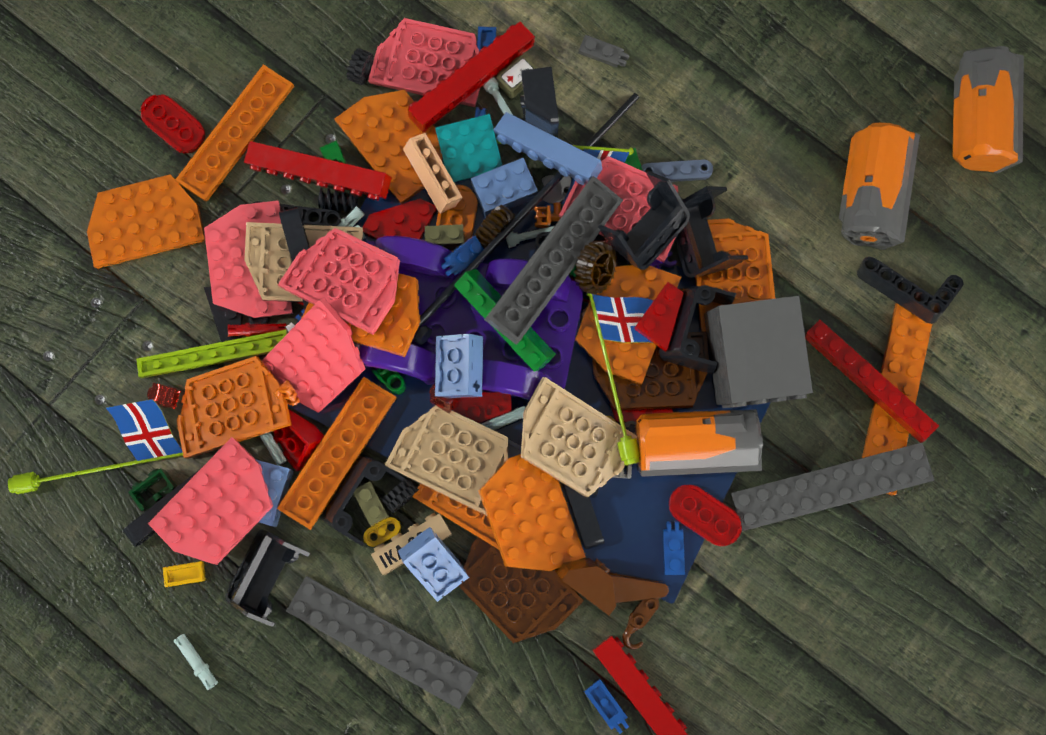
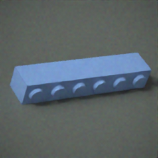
(547, 149)

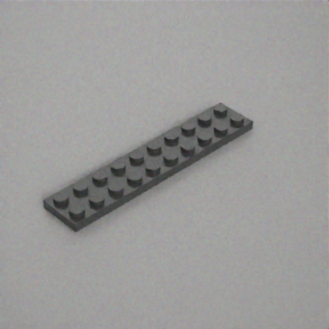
(553, 260)
(832, 486)
(382, 642)

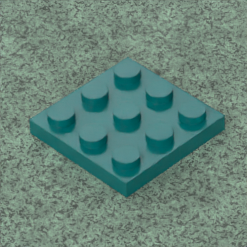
(469, 147)

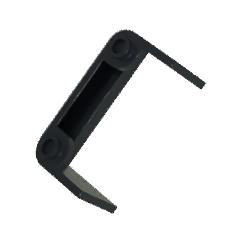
(539, 100)
(655, 229)
(695, 240)
(684, 350)
(334, 512)
(259, 573)

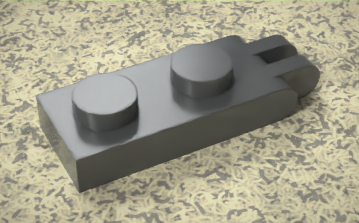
(603, 52)

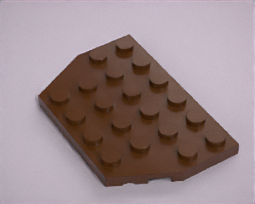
(664, 384)
(516, 598)

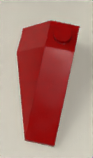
(298, 440)

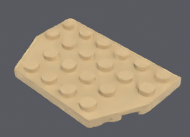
(270, 258)
(570, 439)
(449, 455)

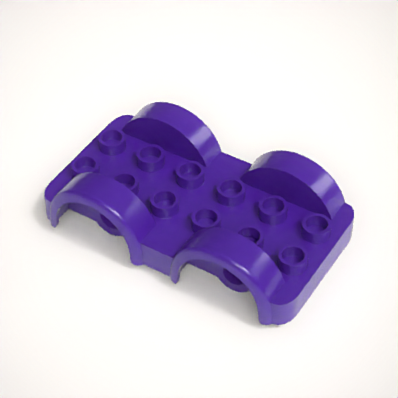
(502, 367)

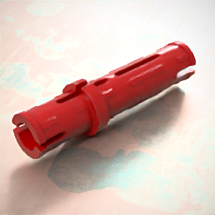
(254, 329)

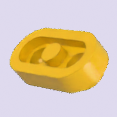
(382, 532)

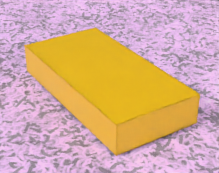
(184, 574)

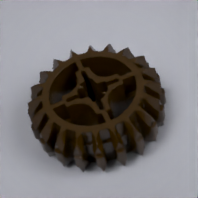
(494, 224)
(595, 267)

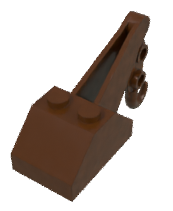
(607, 588)

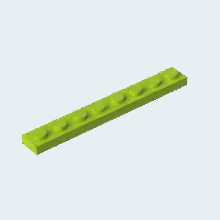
(208, 354)

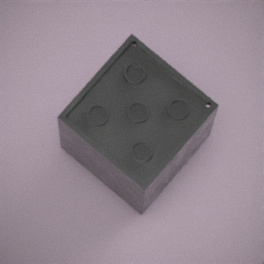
(758, 352)

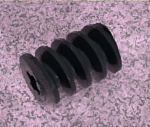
(337, 200)

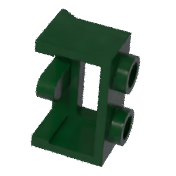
(141, 486)

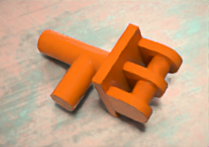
(547, 216)
(289, 393)

